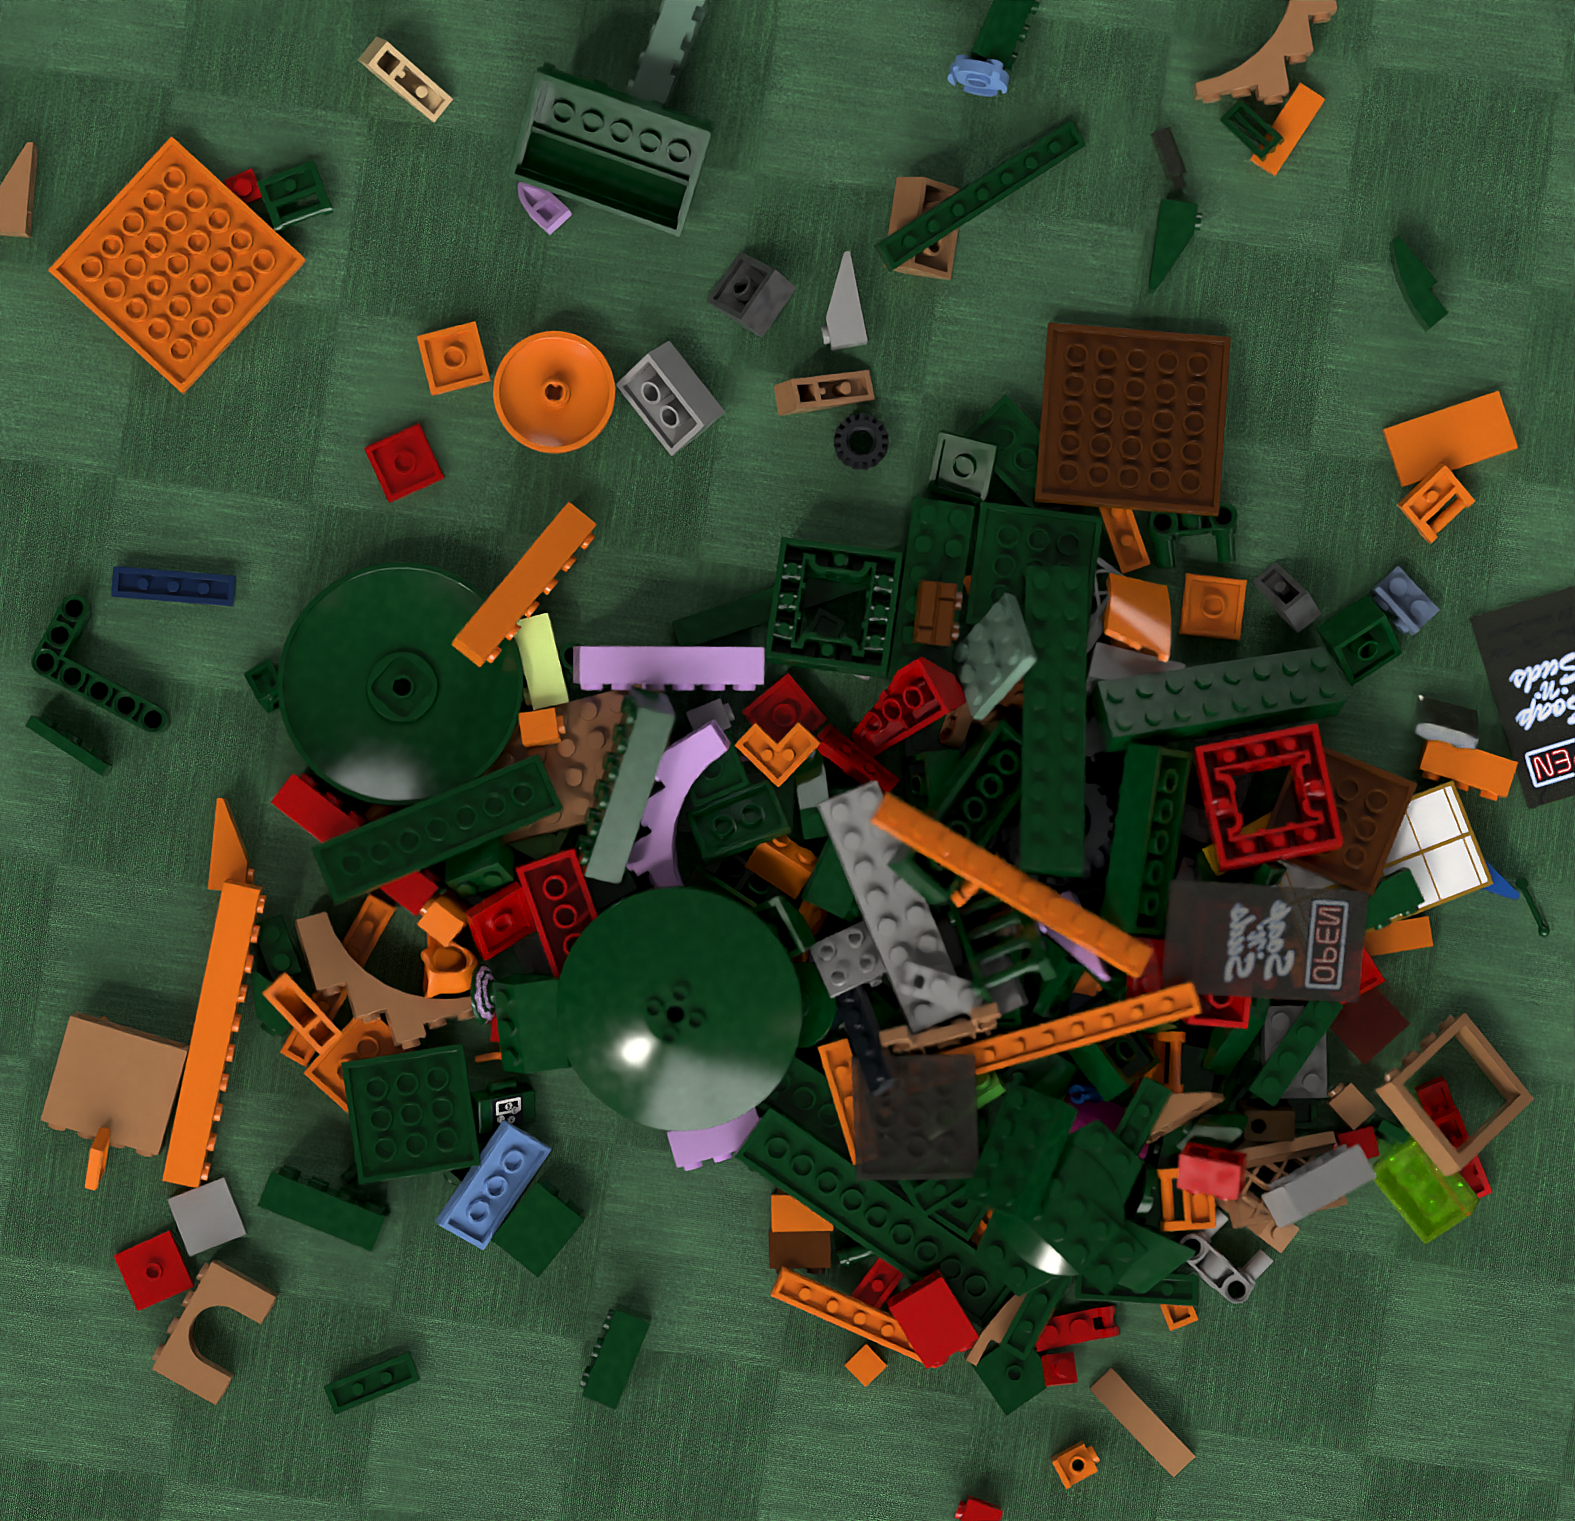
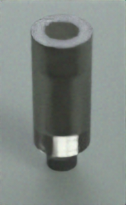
(1169, 157)

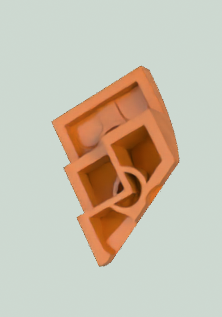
(1138, 614)

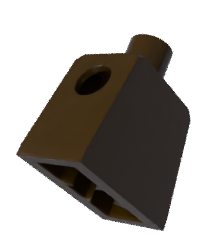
(1266, 1121)

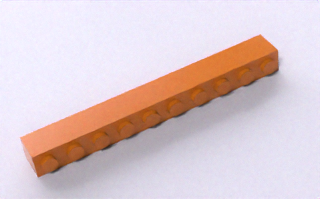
(213, 1032)

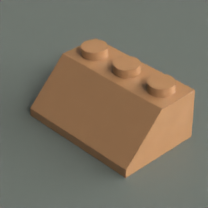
(910, 200)

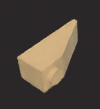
(405, 78)

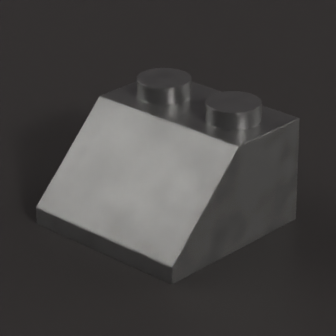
(751, 294)

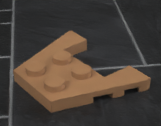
(935, 1040)

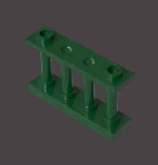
(1030, 937)

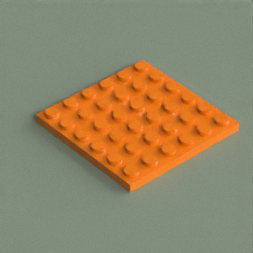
(177, 265)

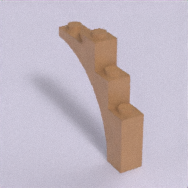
(1266, 69)
(333, 968)

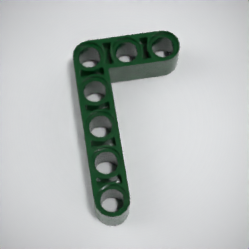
(89, 678)

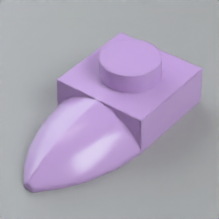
(543, 207)

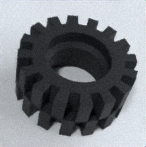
(870, 425)

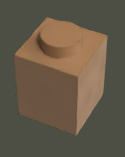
(1349, 1104)

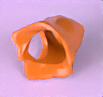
(446, 968)

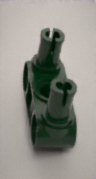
(1193, 525)

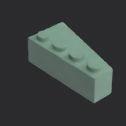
(667, 49)

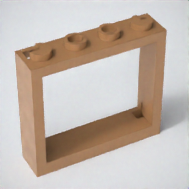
(1418, 1122)

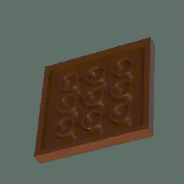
(1369, 814)

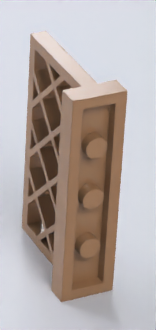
(1274, 1153)

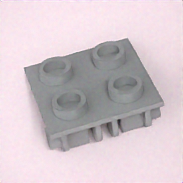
(848, 959)

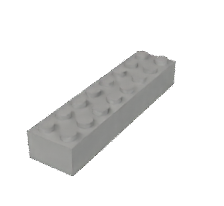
(890, 906)

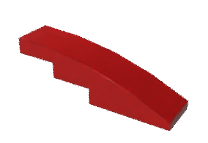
(1440, 1108)

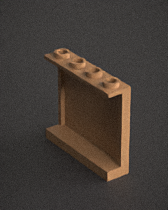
(115, 1081)

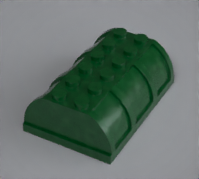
(610, 149)

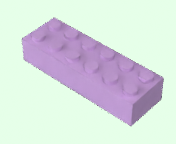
(668, 665)

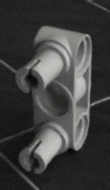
(1217, 1269)

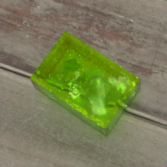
(1422, 1192)

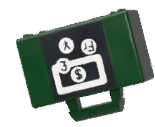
(502, 1102)

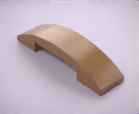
(1142, 1422)

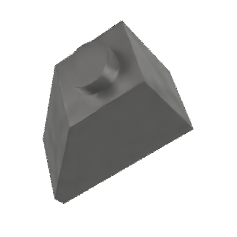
(1287, 597)

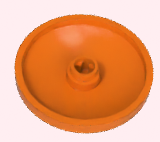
(554, 392)

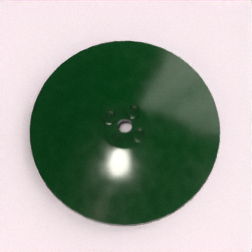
(342, 677)
(689, 953)

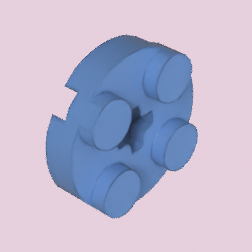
(979, 76)

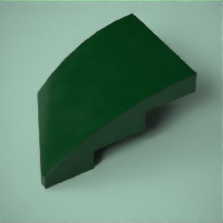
(1158, 1262)

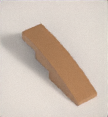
(995, 1328)

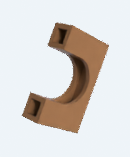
(180, 1358)

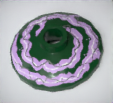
(482, 994)

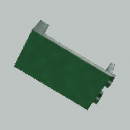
(1051, 994)

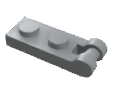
(939, 988)

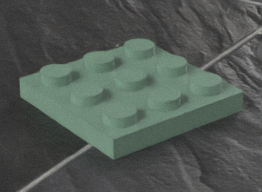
(994, 656)

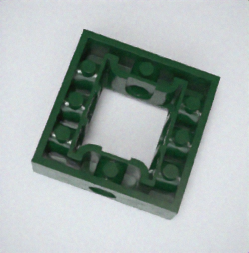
(835, 562)

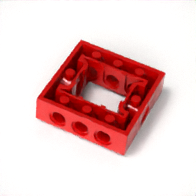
(1294, 747)

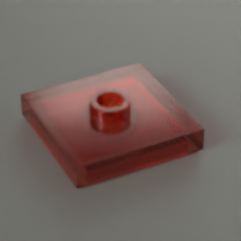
(1368, 1024)

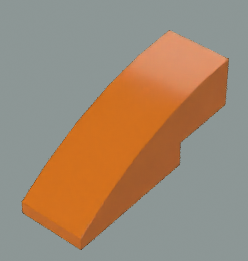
(302, 1013)

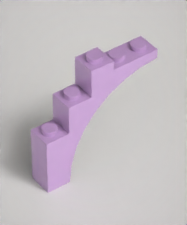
(677, 770)

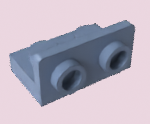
(1404, 601)

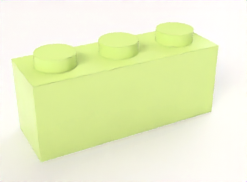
(541, 663)

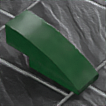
(1414, 284)

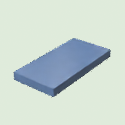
(495, 1186)

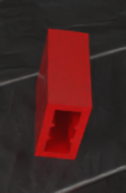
(933, 1320)

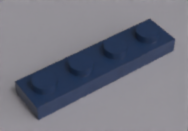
(173, 586)

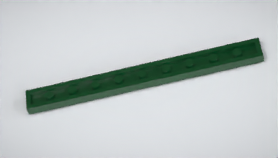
(1041, 1302)

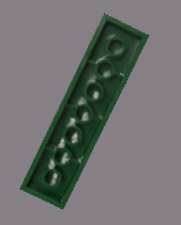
(1217, 698)

